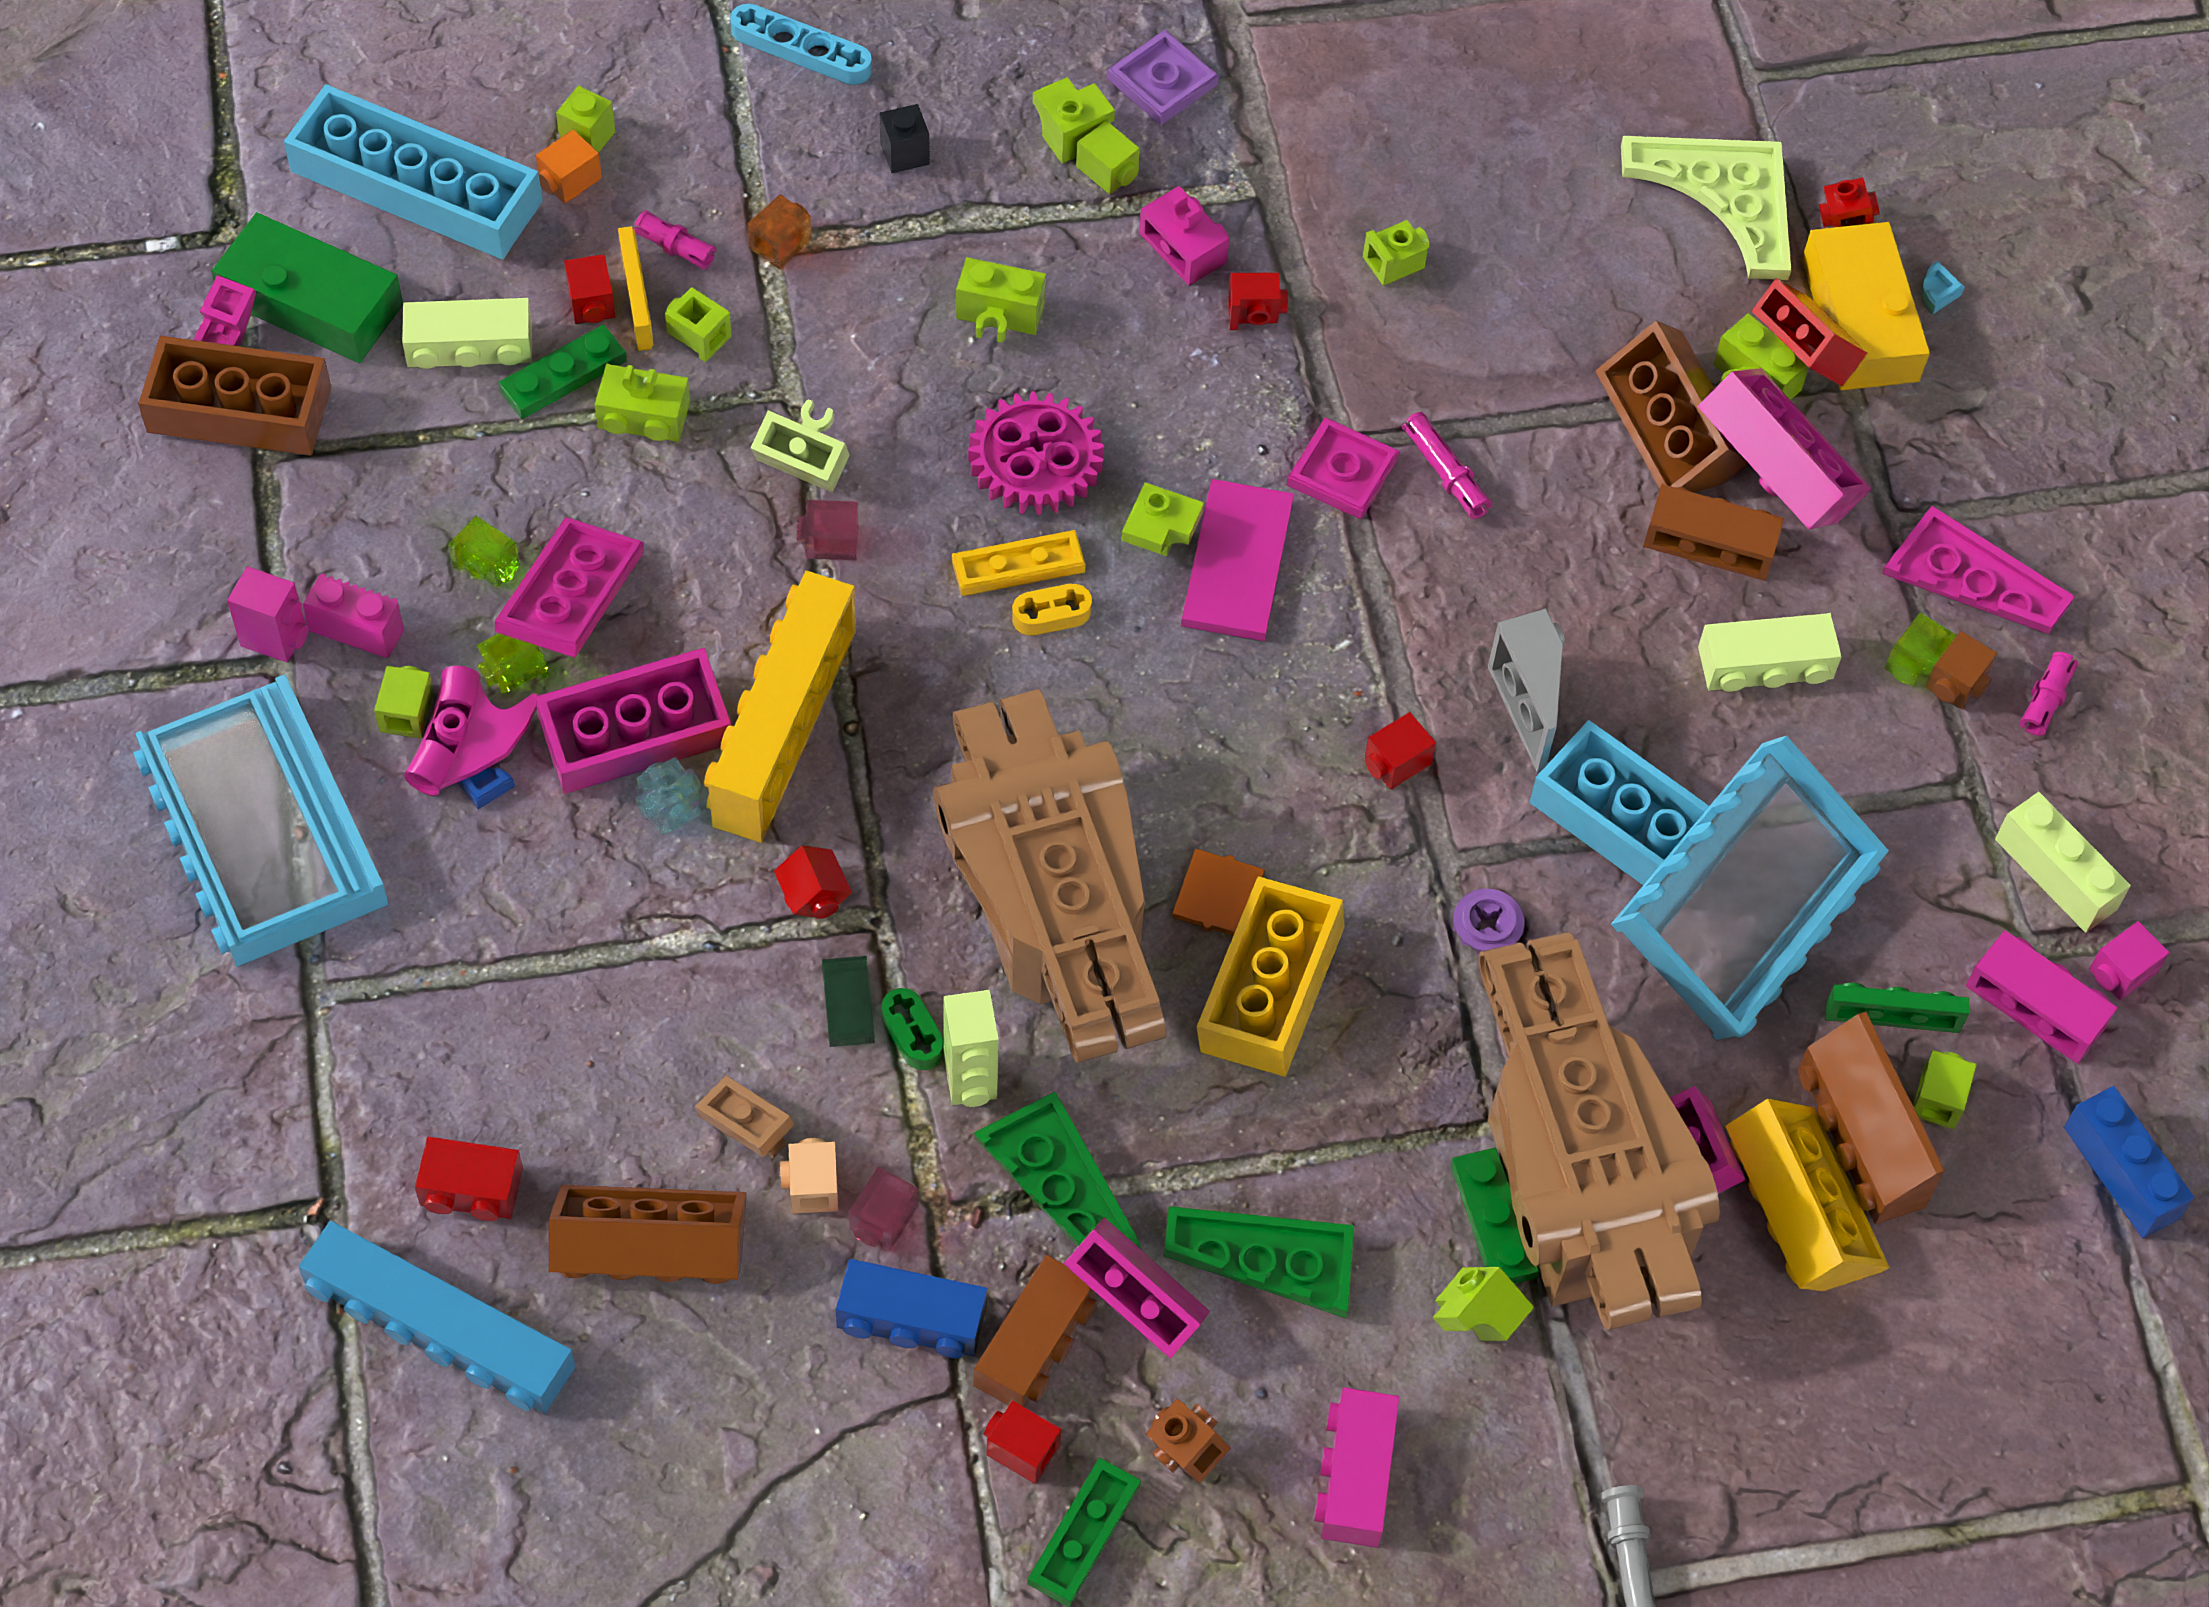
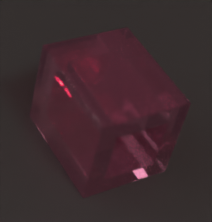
(829, 530)
(883, 1209)

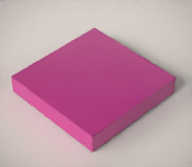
(1343, 468)

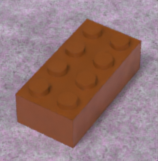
(235, 395)

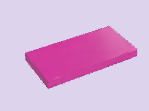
(1237, 560)
(569, 587)

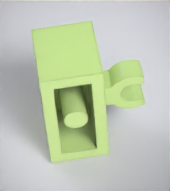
(802, 448)

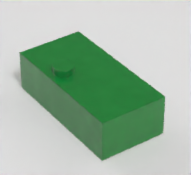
(312, 287)

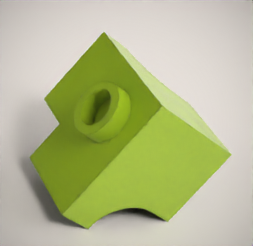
(1070, 115)
(1161, 519)
(1483, 1302)

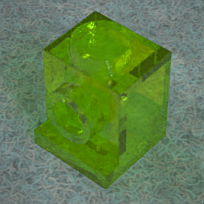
(484, 552)
(1918, 650)
(510, 662)

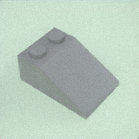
(1527, 675)

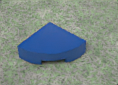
(486, 786)

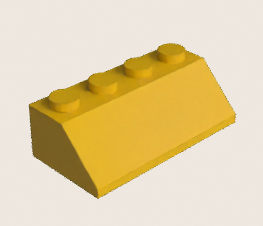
(1805, 1196)

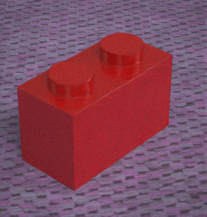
(468, 1178)

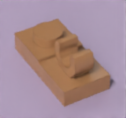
(745, 1117)

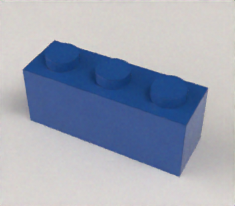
(2128, 1162)
(911, 1309)

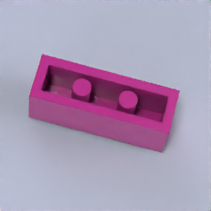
(2041, 996)
(1137, 1287)
(1357, 1467)

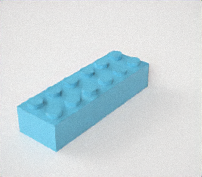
(414, 171)

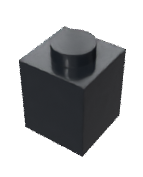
(904, 138)

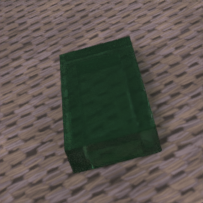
(848, 1001)

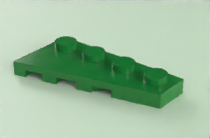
(1274, 1254)

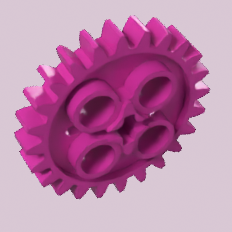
(1036, 453)

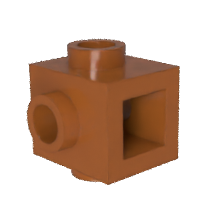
(1187, 1440)

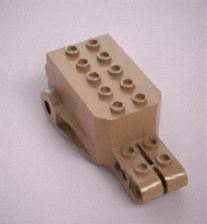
(1055, 868)
(1591, 1143)

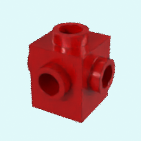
(1848, 204)

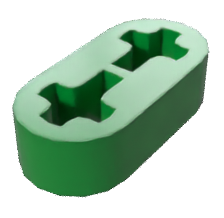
(920, 1024)

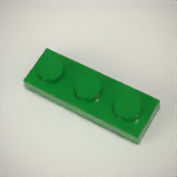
(562, 371)
(1898, 1007)
(1491, 1213)
(1084, 1532)

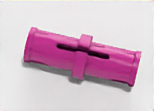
(675, 240)
(2049, 693)

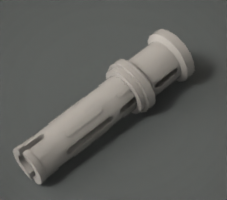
(1629, 1537)

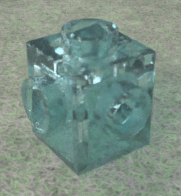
(668, 795)

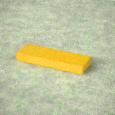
(635, 288)
(1018, 563)

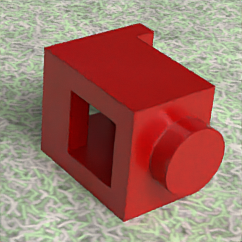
(1255, 299)

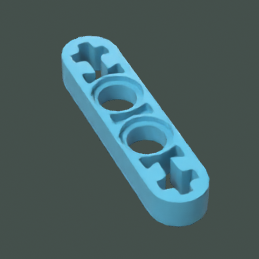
(804, 39)

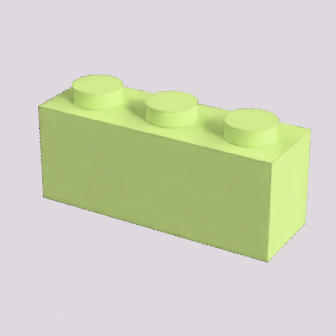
(467, 332)
(1769, 652)
(2062, 862)
(971, 1048)

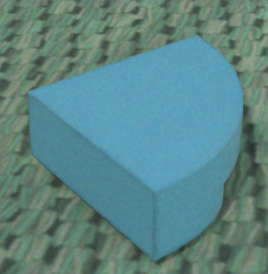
(1939, 288)

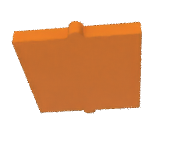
(1215, 891)

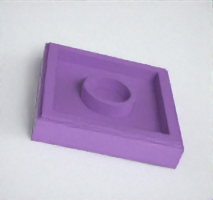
(1162, 77)

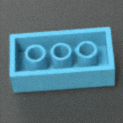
(1615, 801)

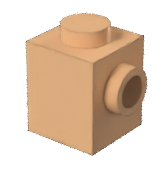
(811, 1176)

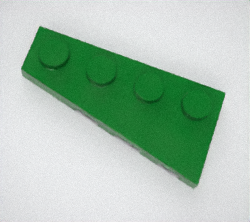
(1054, 1168)

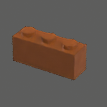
(1713, 532)
(1035, 1334)

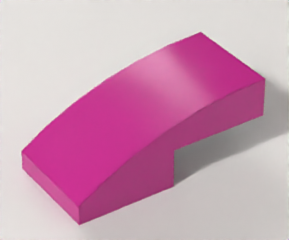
(226, 312)

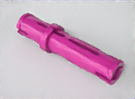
(1455, 477)

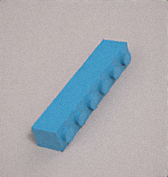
(437, 1318)

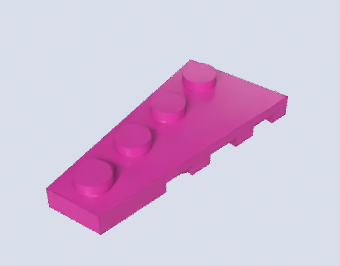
(1971, 570)

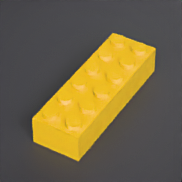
(781, 706)

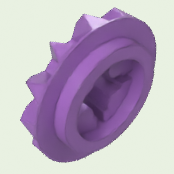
(1488, 904)

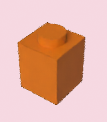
(568, 166)

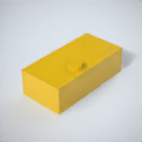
(1865, 291)
(1271, 976)

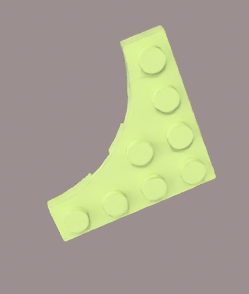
(1732, 179)

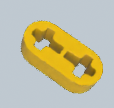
(1051, 609)

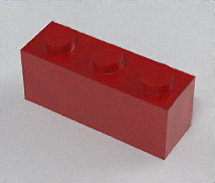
(1809, 332)

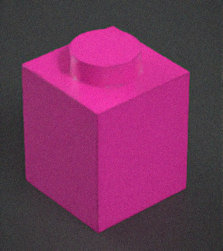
(2128, 961)

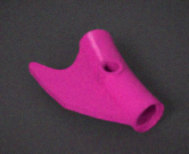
(465, 732)

